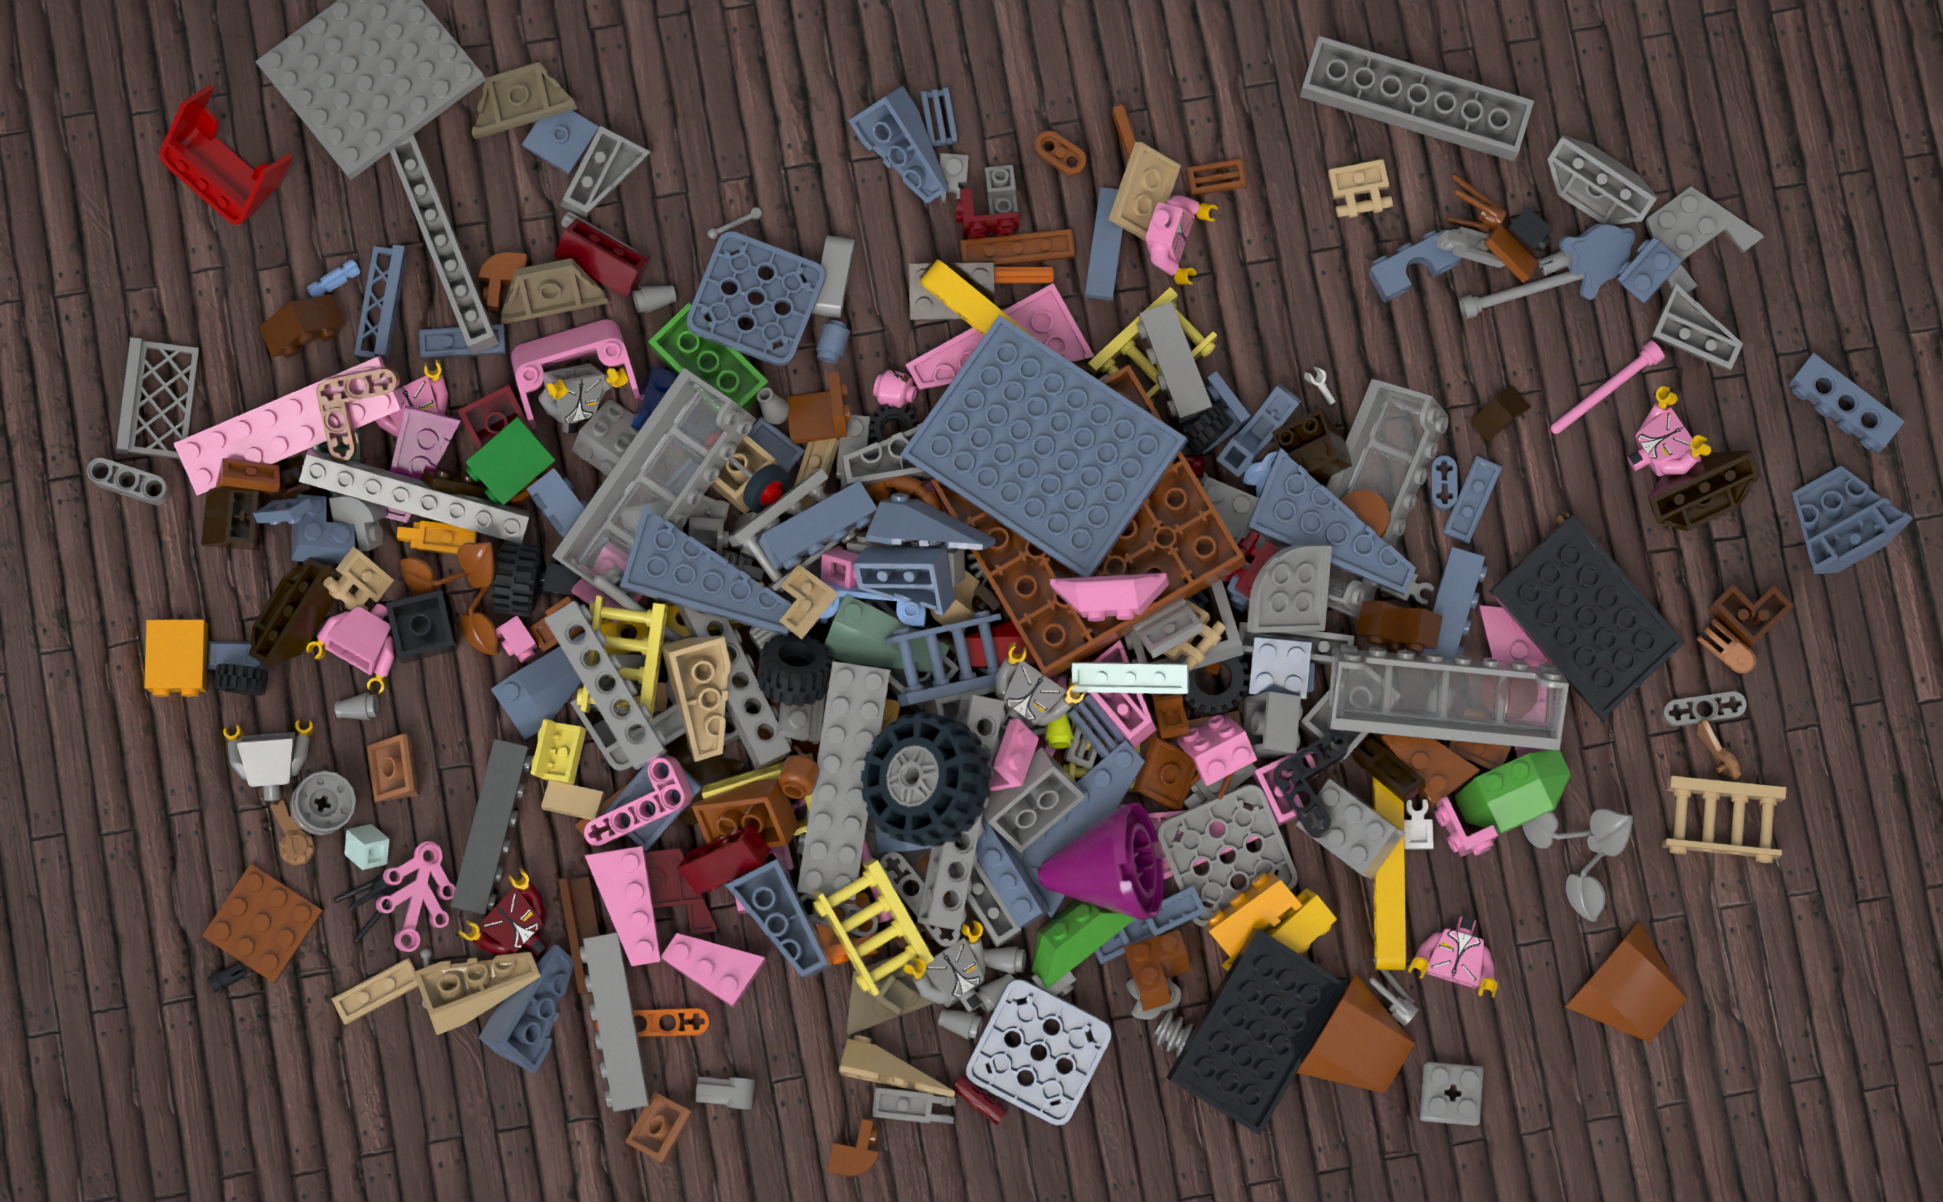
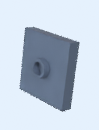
(561, 139)

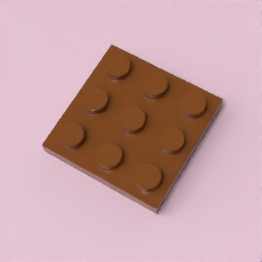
(262, 923)

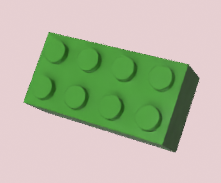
(710, 361)

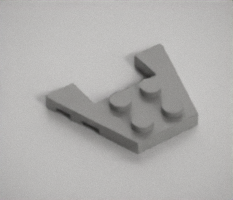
(1690, 224)

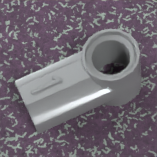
(733, 1093)

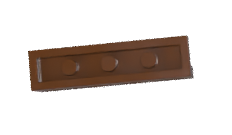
(580, 922)

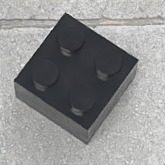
(421, 626)

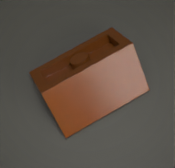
(249, 475)

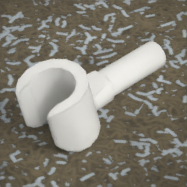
(1320, 382)

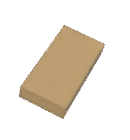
(573, 800)

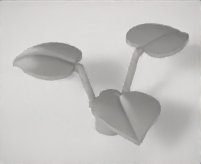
(1606, 836)

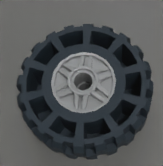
(926, 779)

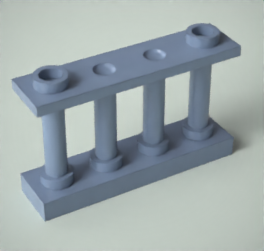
(941, 685)

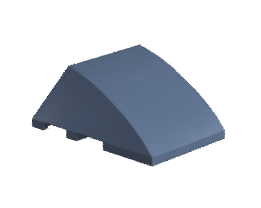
(1844, 520)

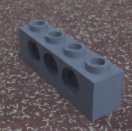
(1862, 404)

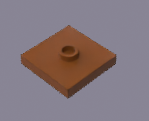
(1165, 774)

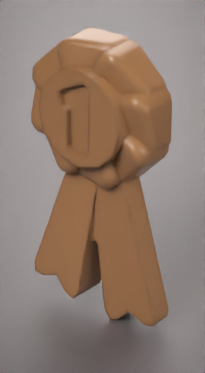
(1725, 760)
(296, 845)

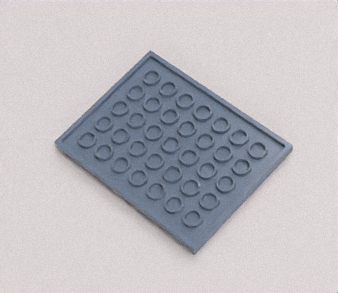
(1044, 447)

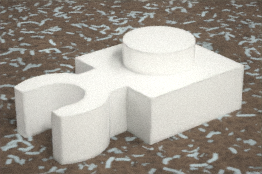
(1418, 831)

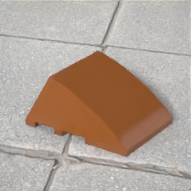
(1631, 989)
(1358, 1043)

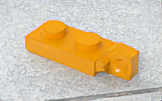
(436, 537)

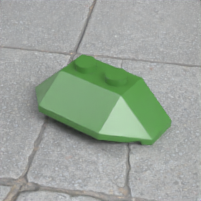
(1515, 791)
(1072, 938)

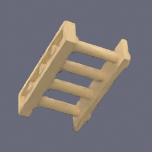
(1711, 792)

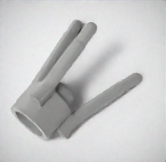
(1402, 1008)

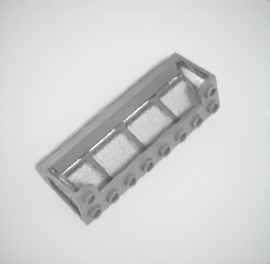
(1389, 455)
(663, 469)
(1446, 697)

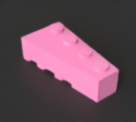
(628, 897)

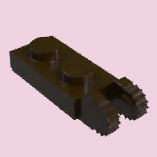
(1389, 770)

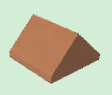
(393, 769)
(659, 1127)

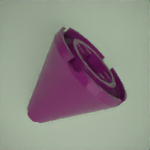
(1111, 865)

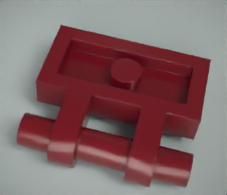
(1248, 576)

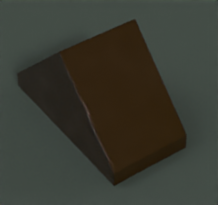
(1499, 414)
(289, 479)

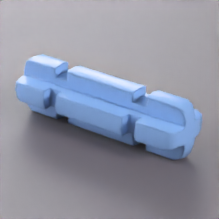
(334, 279)

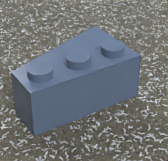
(556, 501)
(907, 574)

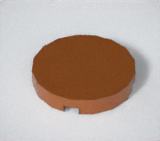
(1369, 509)

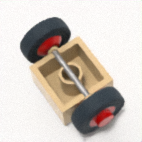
(751, 478)

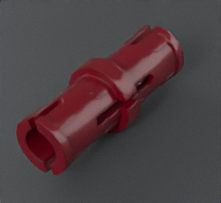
(979, 1100)

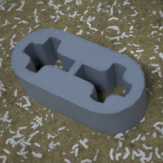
(1436, 483)

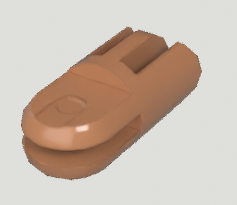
(1735, 654)

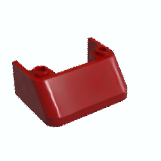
(214, 169)

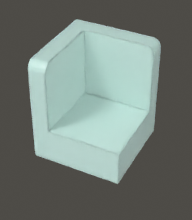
(366, 846)

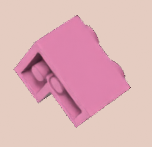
(1265, 780)

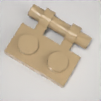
(1357, 180)
(362, 573)
(1210, 636)

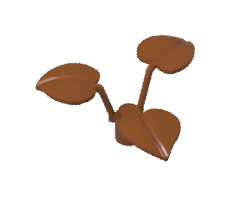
(479, 565)

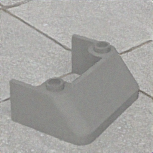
(668, 722)

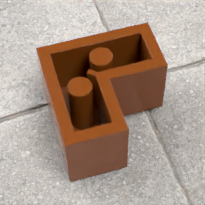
(1152, 963)

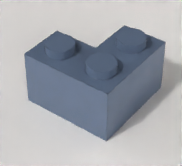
(320, 539)

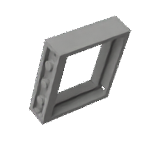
(1222, 651)

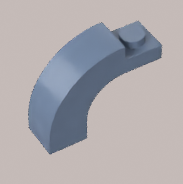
(1257, 434)

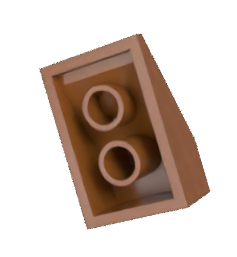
(753, 803)

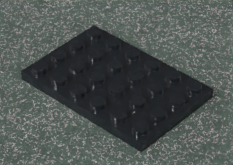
(1586, 617)
(1256, 1031)

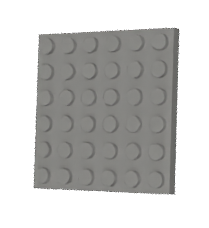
(369, 76)

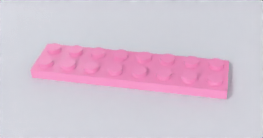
(279, 428)

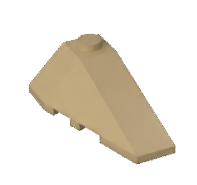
(699, 681)
(468, 989)
(876, 1065)

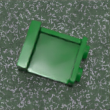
(509, 461)

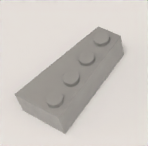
(881, 461)

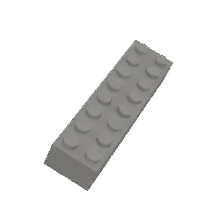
(1416, 98)
(837, 805)

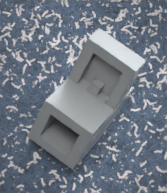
(363, 515)

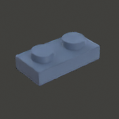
(283, 510)

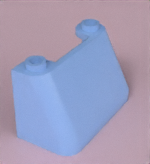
(907, 614)

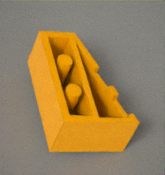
(1254, 908)

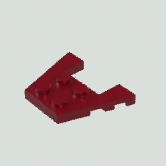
(672, 889)

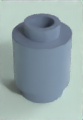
(832, 342)

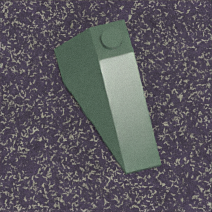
(860, 637)

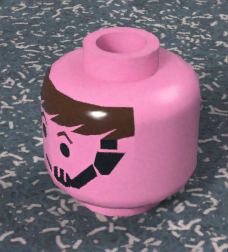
(894, 389)

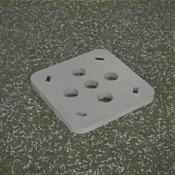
(1238, 826)

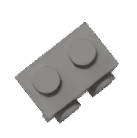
(605, 437)

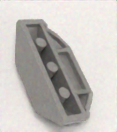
(1599, 183)

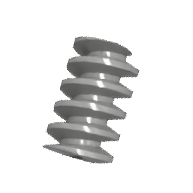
(1173, 1033)

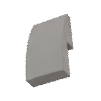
(1001, 189)

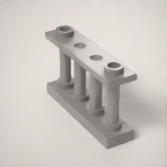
(769, 519)

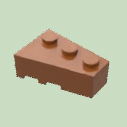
(1434, 762)

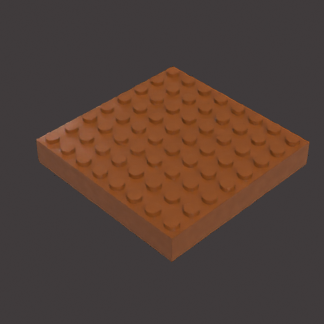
(1170, 534)

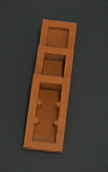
(1168, 708)

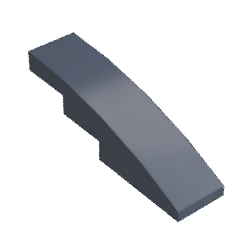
(1104, 249)
(1173, 913)

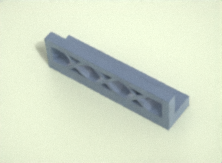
(390, 302)

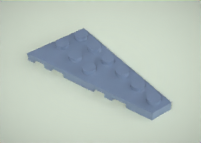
(1302, 511)
(689, 574)
(1104, 791)

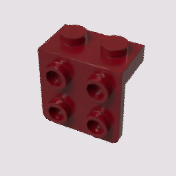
(980, 225)

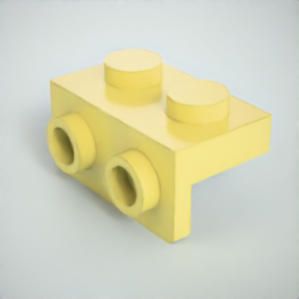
(558, 751)

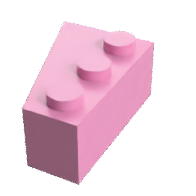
(1125, 710)
(713, 966)

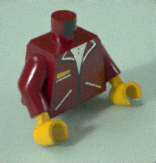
(512, 922)

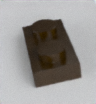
(444, 480)

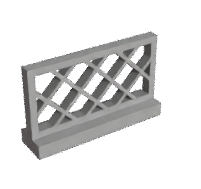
(132, 395)

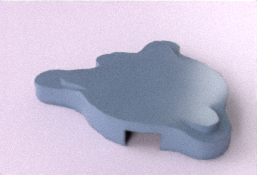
(1598, 255)

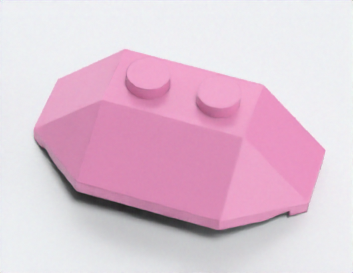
(1111, 595)

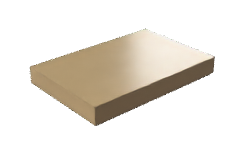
(1146, 182)

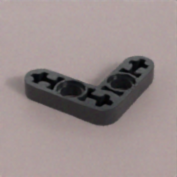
(1302, 774)

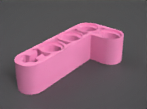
(637, 809)

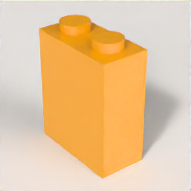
(176, 657)

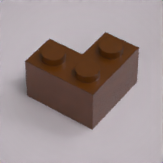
(301, 324)
(1747, 619)
(1399, 627)

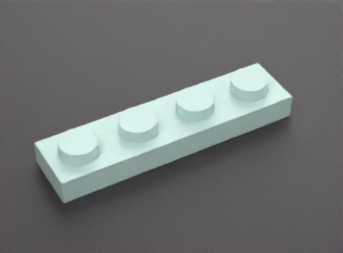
(1131, 677)

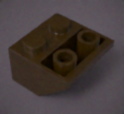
(1314, 445)
(230, 518)

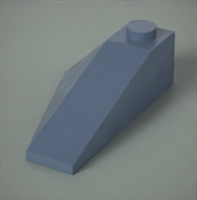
(911, 520)
(538, 690)

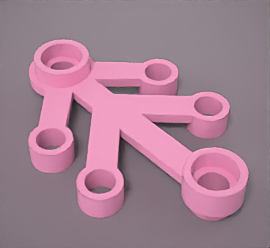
(419, 892)

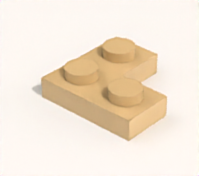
(812, 600)

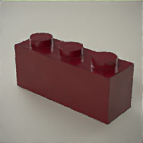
(602, 257)
(724, 859)

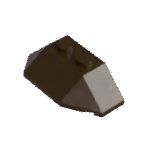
(1706, 491)
(291, 614)

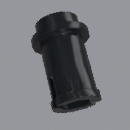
(224, 978)

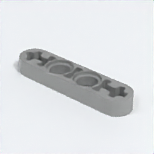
(914, 901)

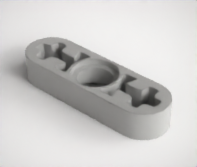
(1726, 713)

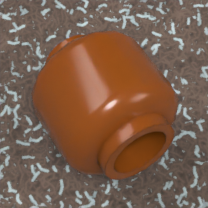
(798, 776)

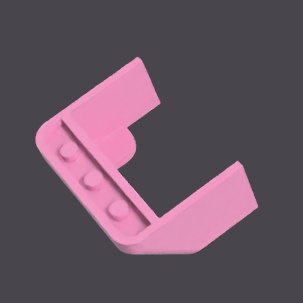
(534, 356)

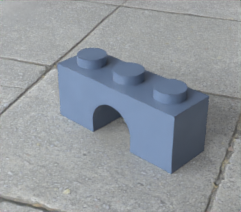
(1390, 273)

